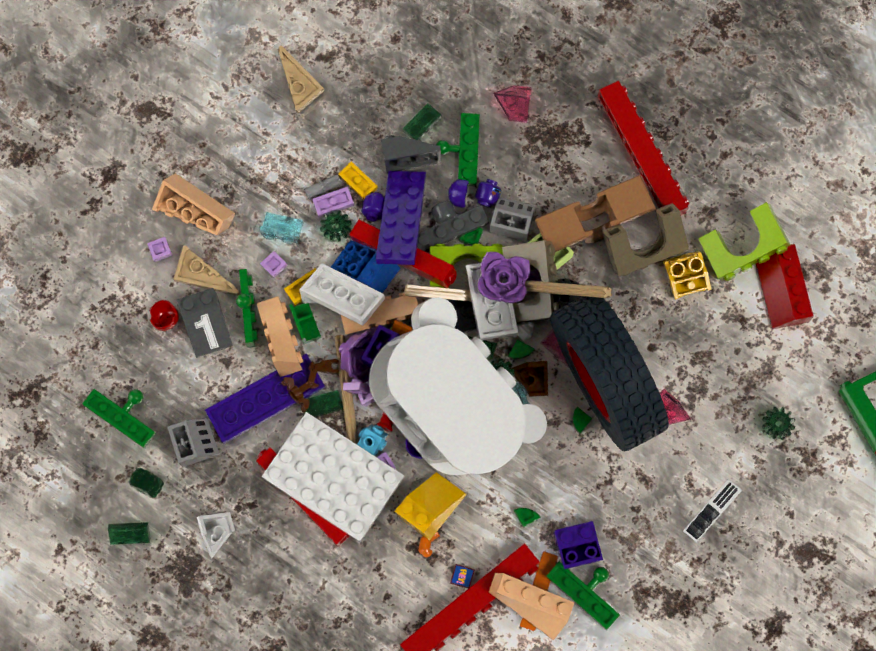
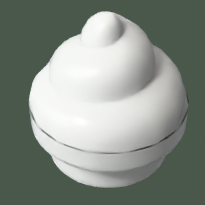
(525, 330)

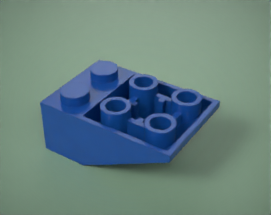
(360, 264)

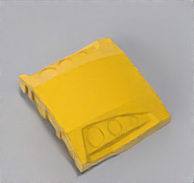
(687, 274)

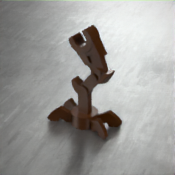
(297, 392)

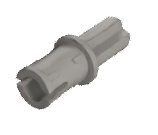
(322, 186)

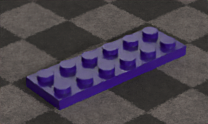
(401, 218)
(258, 403)

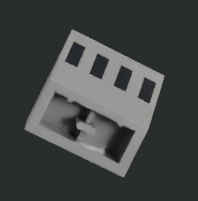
(512, 219)
(193, 441)

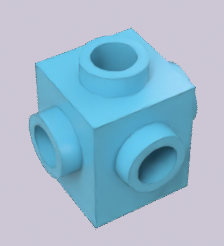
(372, 439)

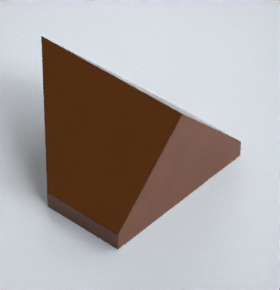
(533, 377)

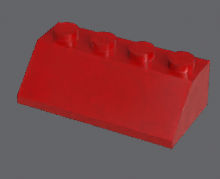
(785, 289)

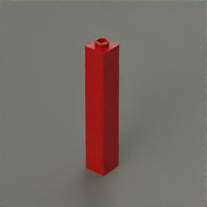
(425, 263)
(336, 535)

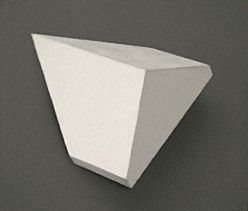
(215, 530)

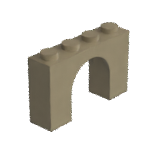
(669, 243)
(541, 256)

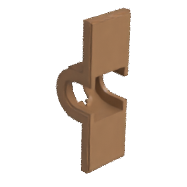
(621, 203)

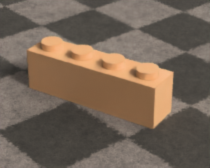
(192, 205)
(389, 311)
(279, 336)
(536, 605)

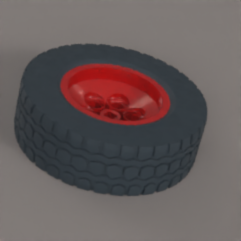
(610, 371)

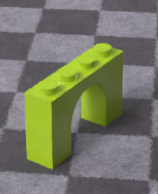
(771, 241)
(460, 252)

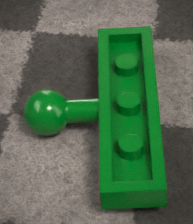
(467, 147)
(245, 302)
(120, 417)
(583, 594)

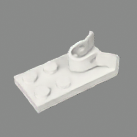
(341, 294)
(492, 317)

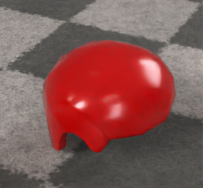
(164, 315)

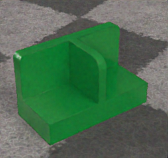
(305, 322)

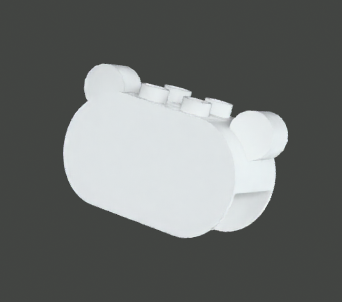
(450, 395)

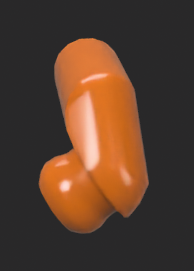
(425, 545)

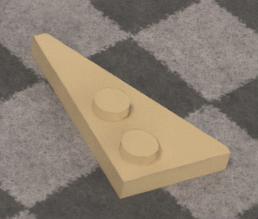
(301, 84)
(196, 272)

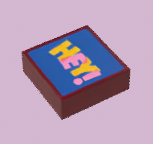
(462, 576)

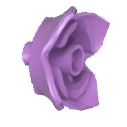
(516, 272)
(352, 353)

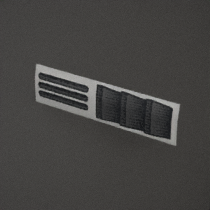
(712, 510)

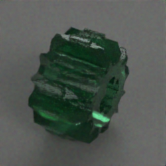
(341, 231)
(773, 417)
(146, 482)

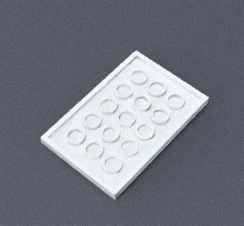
(333, 477)

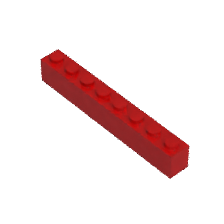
(641, 147)
(469, 604)

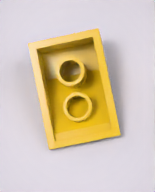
(430, 505)

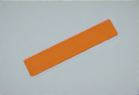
(546, 564)

